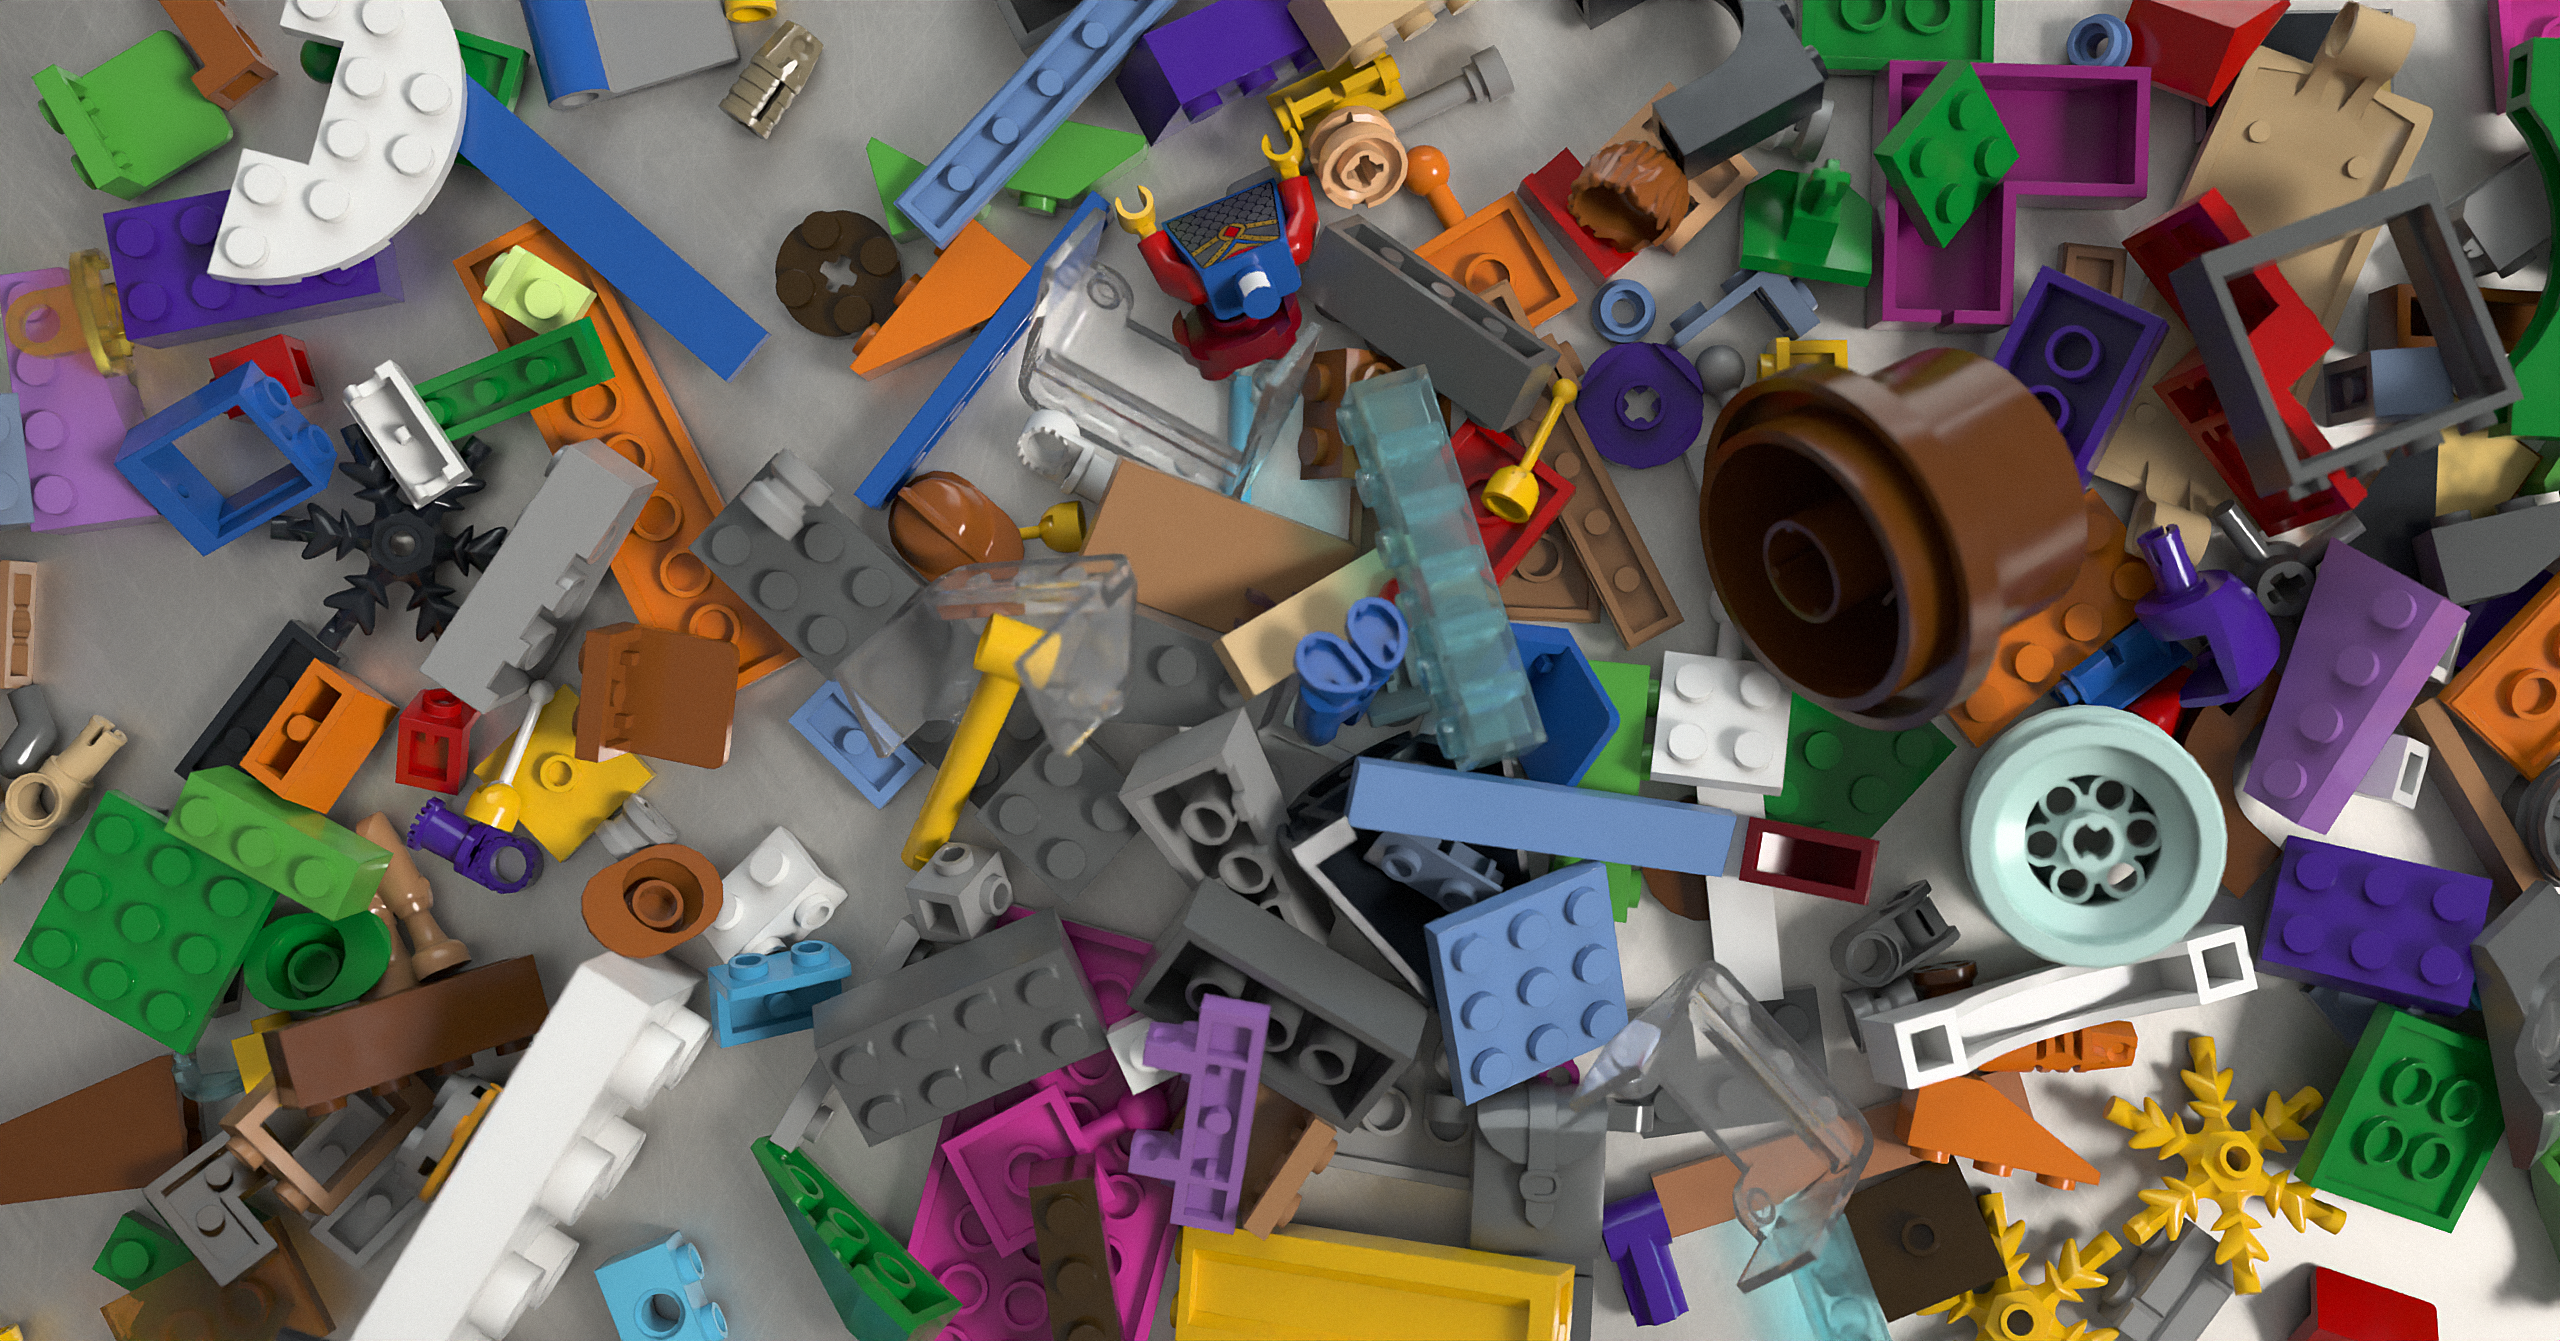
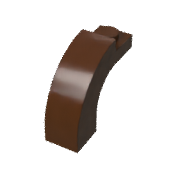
(2213, 740)

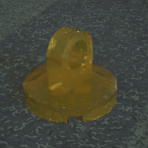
(87, 315)

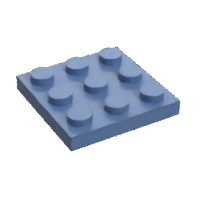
(1527, 979)

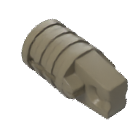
(772, 79)

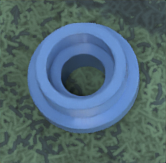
(2090, 32)
(1637, 297)

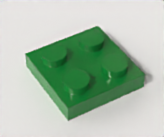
(1946, 153)

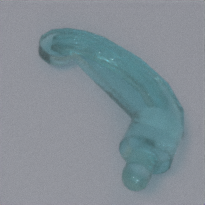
(207, 1086)

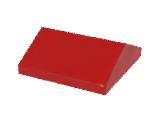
(2198, 43)

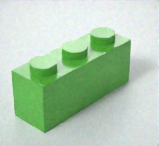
(278, 842)

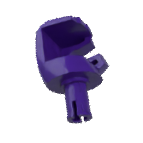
(2211, 604)

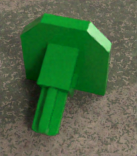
(1807, 226)

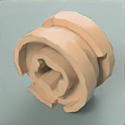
(1357, 157)

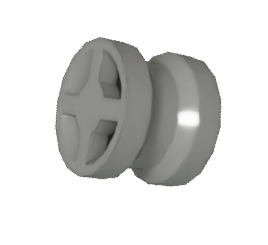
(634, 828)

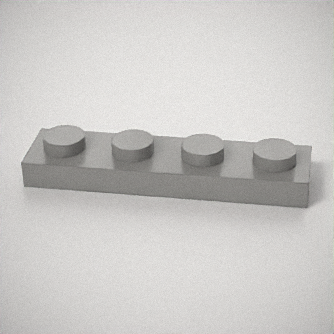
(808, 1111)

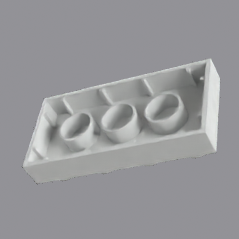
(544, 1153)

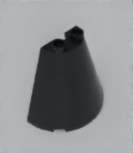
(1379, 907)

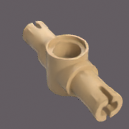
(69, 778)

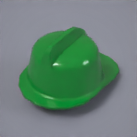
(317, 962)

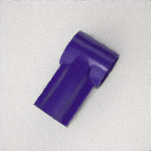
(1638, 1243)

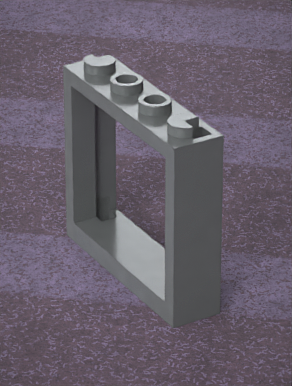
(2445, 295)

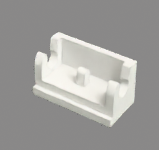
(406, 434)

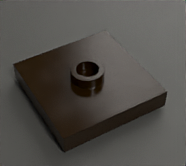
(1922, 1239)

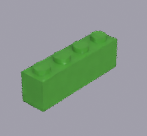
(1621, 765)

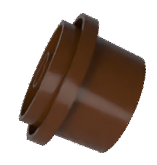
(1888, 528)

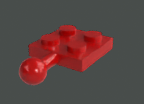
(1479, 456)

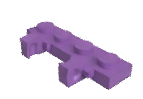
(1209, 1156)

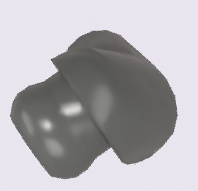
(33, 736)

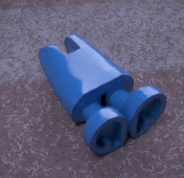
(1344, 676)

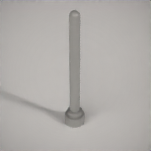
(1480, 80)

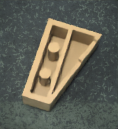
(1358, 28)

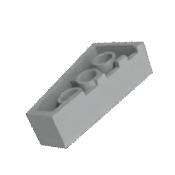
(540, 577)
(1217, 814)

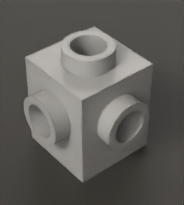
(959, 893)

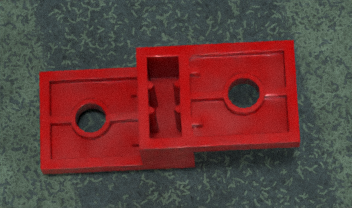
(2284, 341)

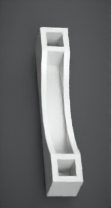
(1982, 1022)

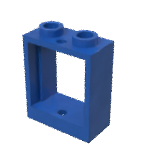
(188, 497)

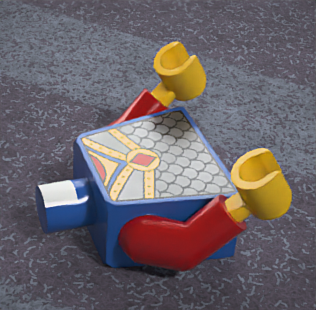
(1237, 249)

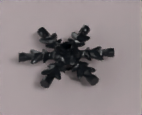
(374, 539)

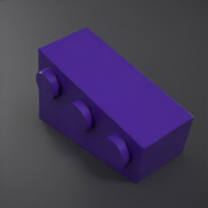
(1209, 62)

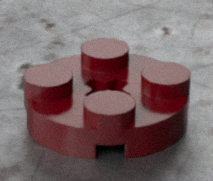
(1237, 342)

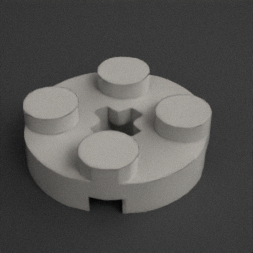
(425, 1149)

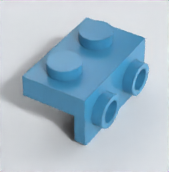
(773, 993)

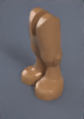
(410, 897)

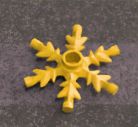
(2223, 1165)
(2039, 1301)

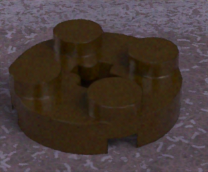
(825, 240)

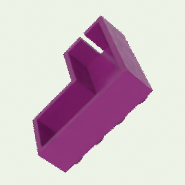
(2078, 148)

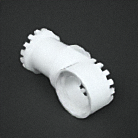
(1075, 466)

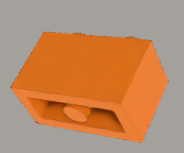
(319, 736)

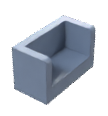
(2386, 386)

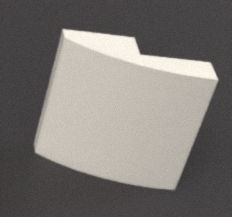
(377, 1205)

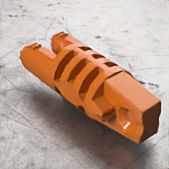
(2084, 1050)

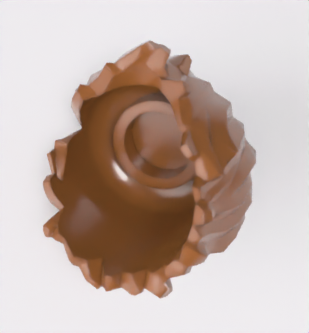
(1630, 196)

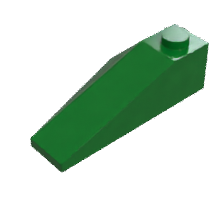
(863, 1268)

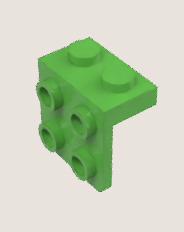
(134, 116)

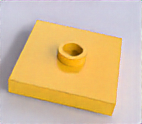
(562, 794)

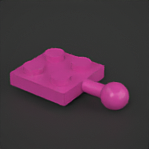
(997, 1153)

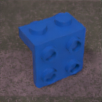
(1570, 704)

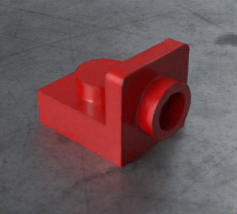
(435, 741)

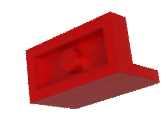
(1547, 198)
(2362, 1311)

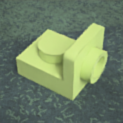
(535, 291)

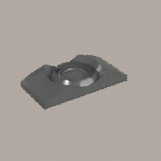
(2520, 1002)

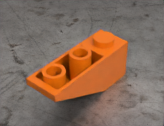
(945, 305)
(1979, 1123)

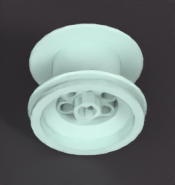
(2101, 921)

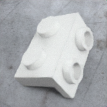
(773, 900)

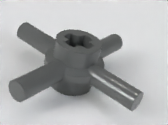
(2266, 559)

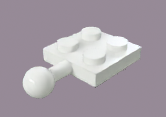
(1721, 718)

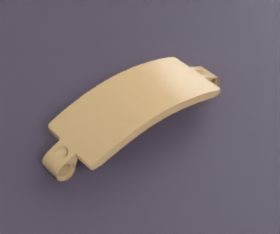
(2277, 151)

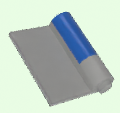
(621, 46)

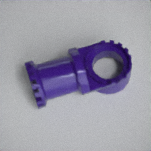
(472, 847)

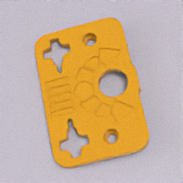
(462, 1136)

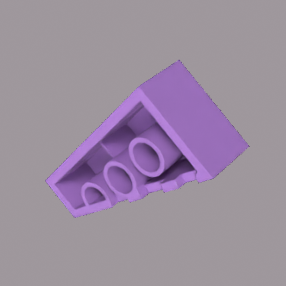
(72, 426)
(2347, 684)

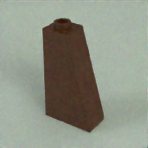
(101, 1137)

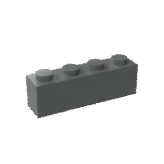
(1428, 318)

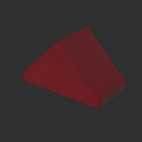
(1809, 860)

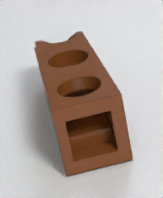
(231, 57)

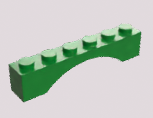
(2535, 360)

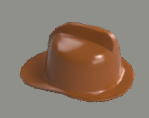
(950, 523)
(652, 900)

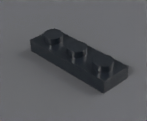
(257, 700)

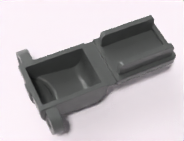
(1540, 1174)

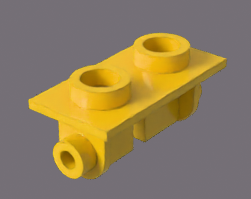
(1319, 95)

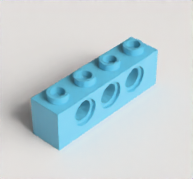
(657, 1268)

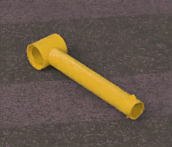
(997, 650)

